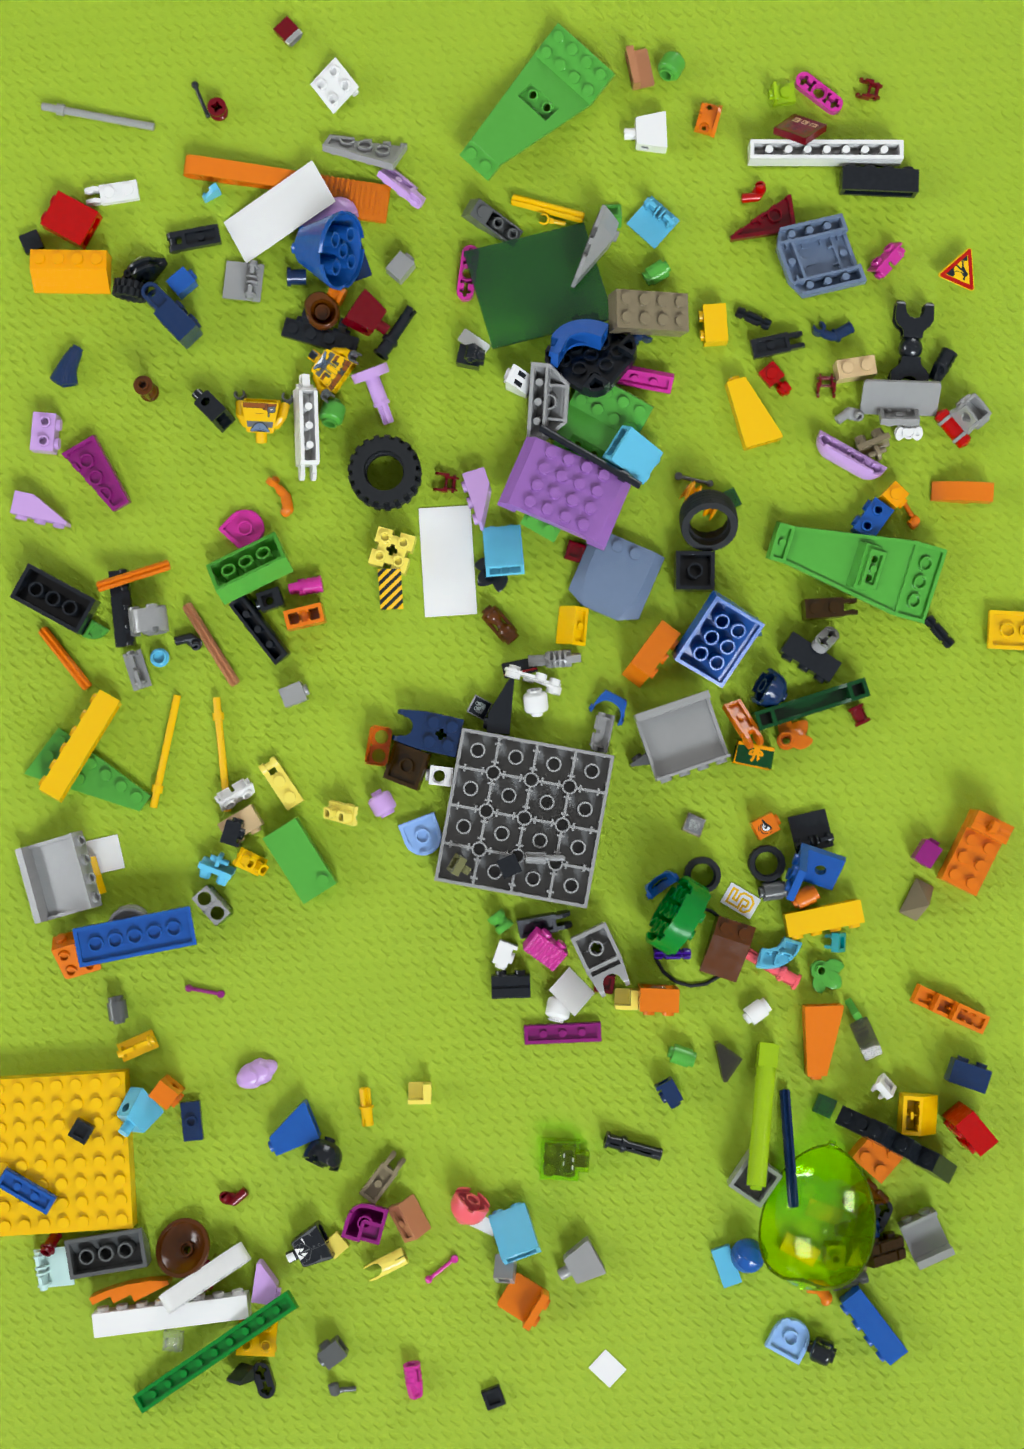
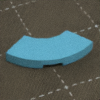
(779, 955)

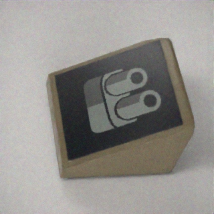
(693, 824)

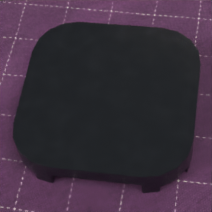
(595, 370)

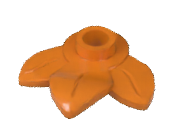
(796, 733)

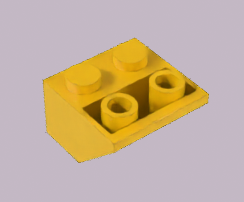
(917, 1114)

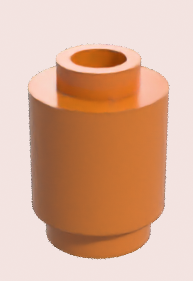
(805, 897)

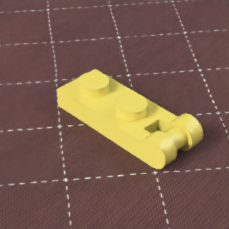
(281, 783)

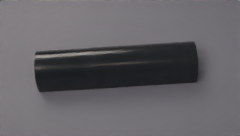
(260, 629)

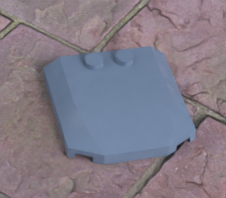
(818, 256)
(616, 579)

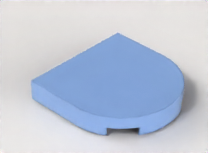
(422, 834)
(789, 1339)

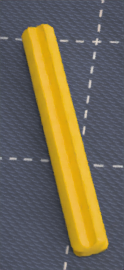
(548, 208)

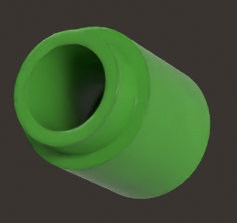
(656, 272)
(681, 1055)

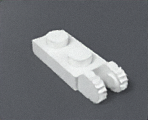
(113, 193)

